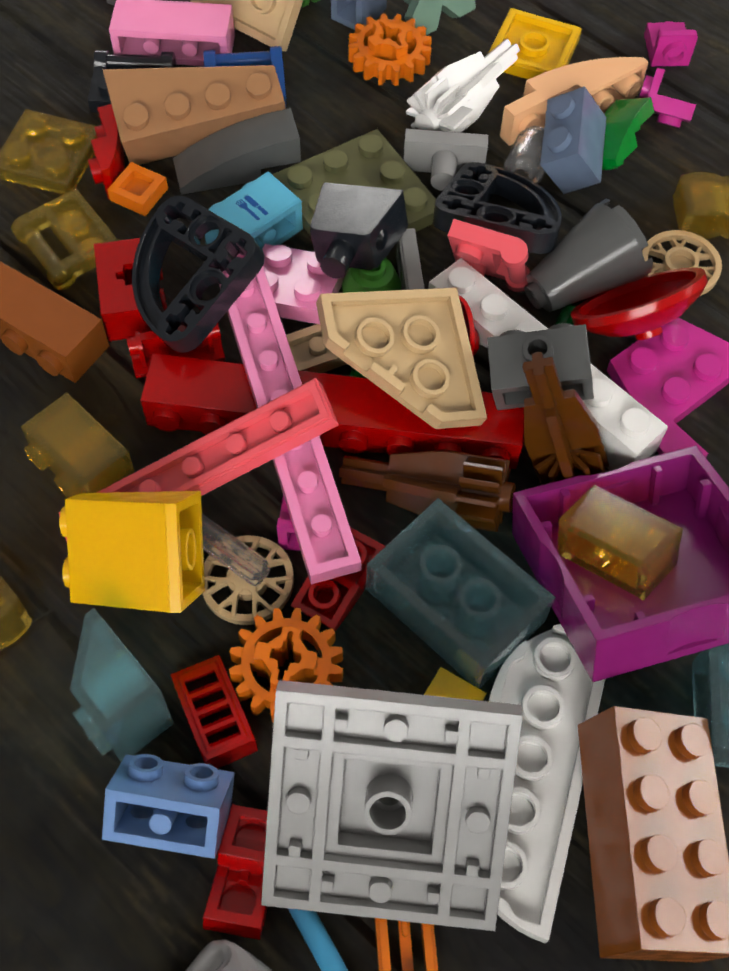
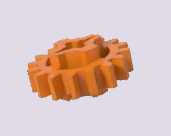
(389, 49)
(267, 657)

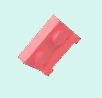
(491, 253)

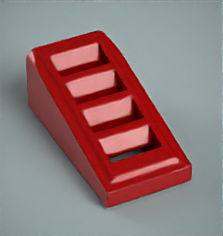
(231, 747)

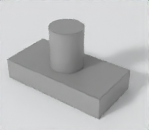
(443, 153)

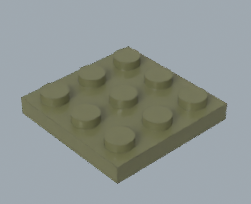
(359, 162)

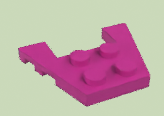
(673, 376)

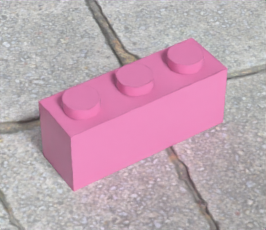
(171, 26)

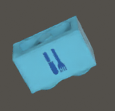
(263, 210)

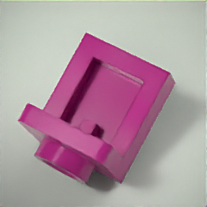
(670, 110)

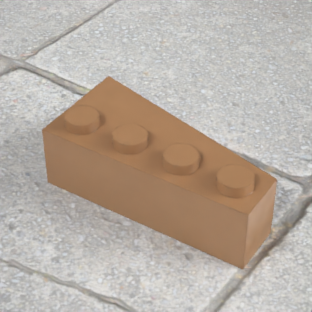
(173, 108)

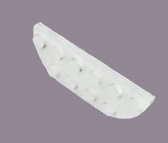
(548, 781)

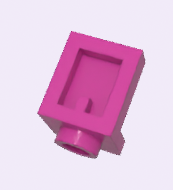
(669, 43)

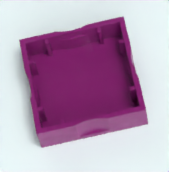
(606, 623)

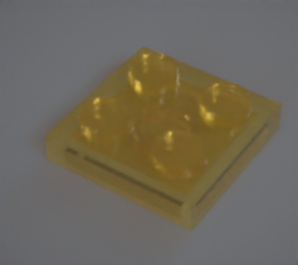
(47, 152)

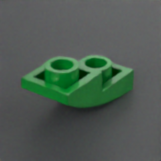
(622, 122)

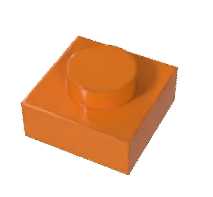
(138, 189)

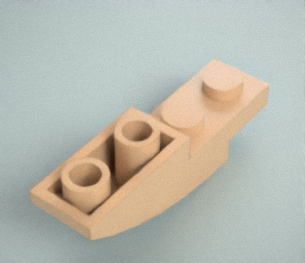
(604, 79)

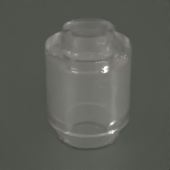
(526, 154)

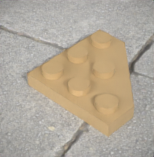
(410, 348)

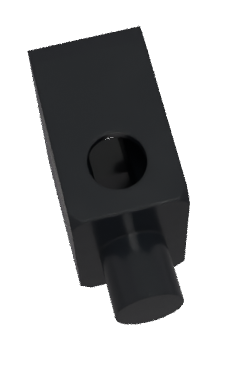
(356, 226)

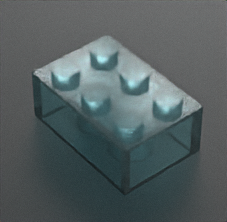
(458, 592)

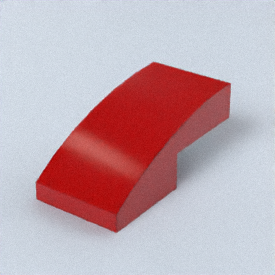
(237, 885)

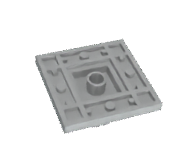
(389, 804)

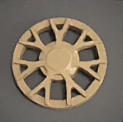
(682, 256)
(244, 591)

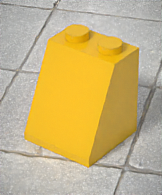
(134, 549)

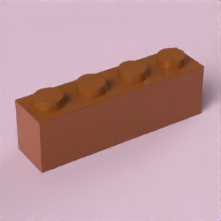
(48, 326)

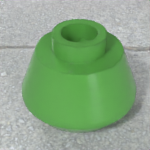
(379, 279)

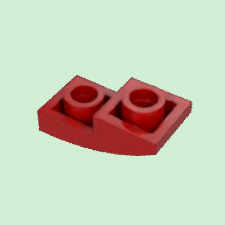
(108, 149)
(337, 596)

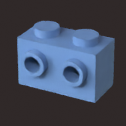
(168, 805)

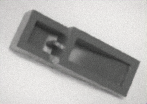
(239, 152)

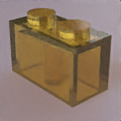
(75, 448)
(619, 541)

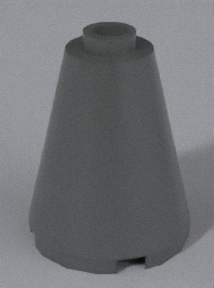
(590, 260)

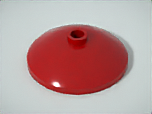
(642, 305)

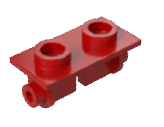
(148, 343)

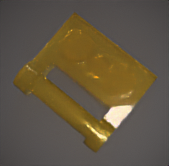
(76, 228)

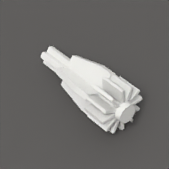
(460, 90)

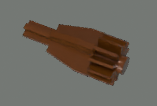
(559, 427)
(466, 482)

